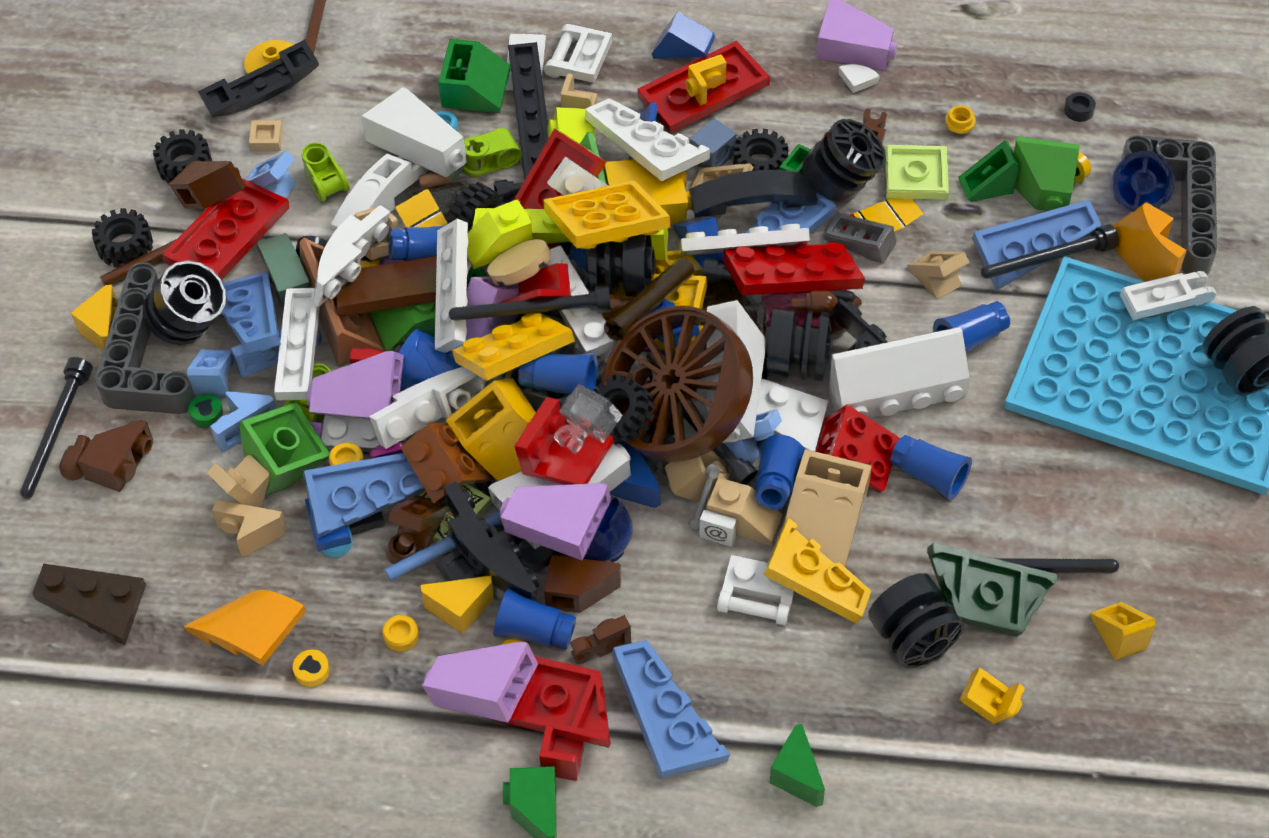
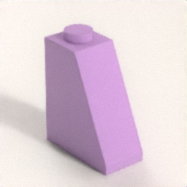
(855, 37)
(483, 291)
(357, 388)
(557, 515)
(482, 680)

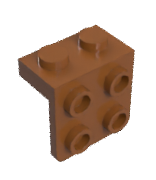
(441, 460)

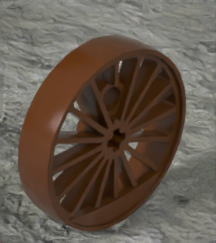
(680, 378)

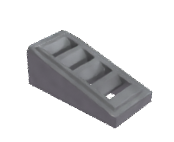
(877, 248)

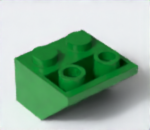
(472, 77)

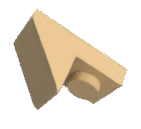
(939, 271)
(244, 483)
(253, 524)

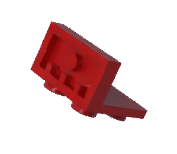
(858, 439)
(547, 460)

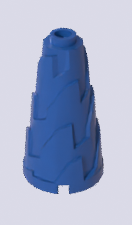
(422, 360)

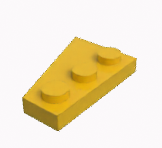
(810, 573)

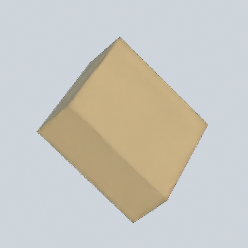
(265, 135)

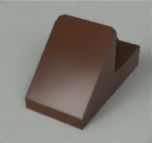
(419, 519)

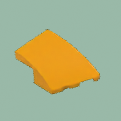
(1145, 243)
(250, 624)

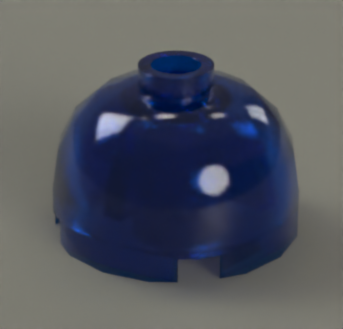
(1142, 179)
(612, 534)

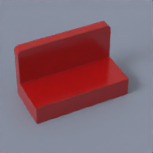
(547, 283)

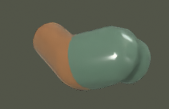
(433, 179)

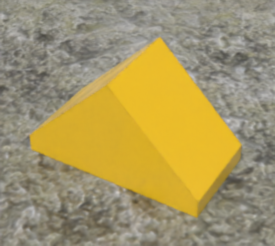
(96, 315)
(458, 600)
(1123, 629)

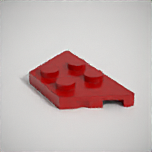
(568, 699)

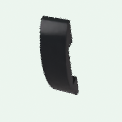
(261, 84)
(751, 188)

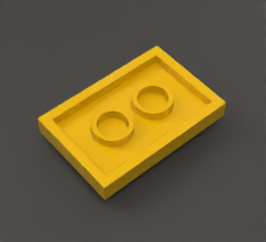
(512, 345)

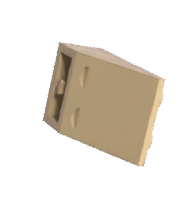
(829, 502)

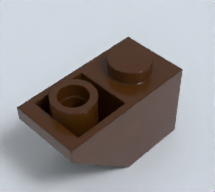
(206, 183)
(115, 454)
(578, 583)

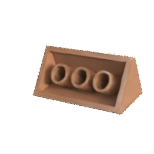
(341, 331)

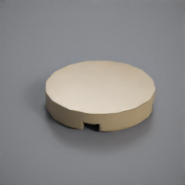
(519, 262)

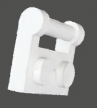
(586, 57)
(747, 579)

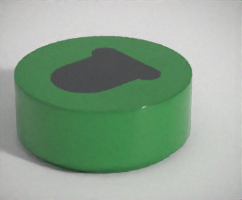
(205, 410)

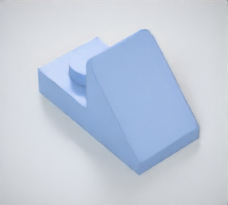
(274, 174)
(210, 372)
(243, 406)
(764, 428)

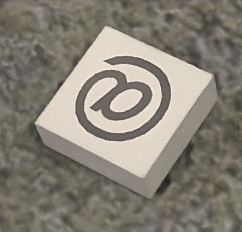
(717, 528)

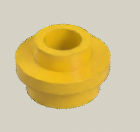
(960, 119)

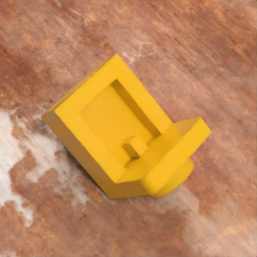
(991, 697)

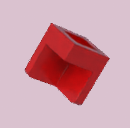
(562, 754)

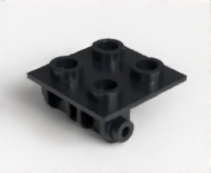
(850, 319)

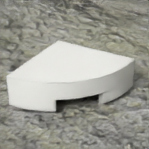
(858, 77)

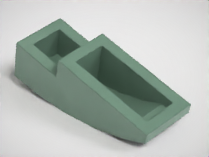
(282, 265)

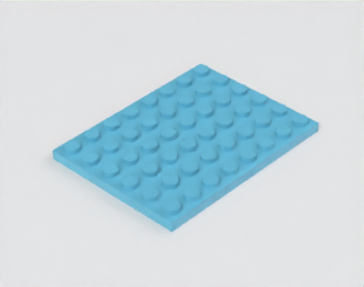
(1140, 380)

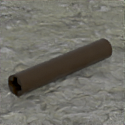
(649, 298)

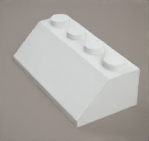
(901, 374)

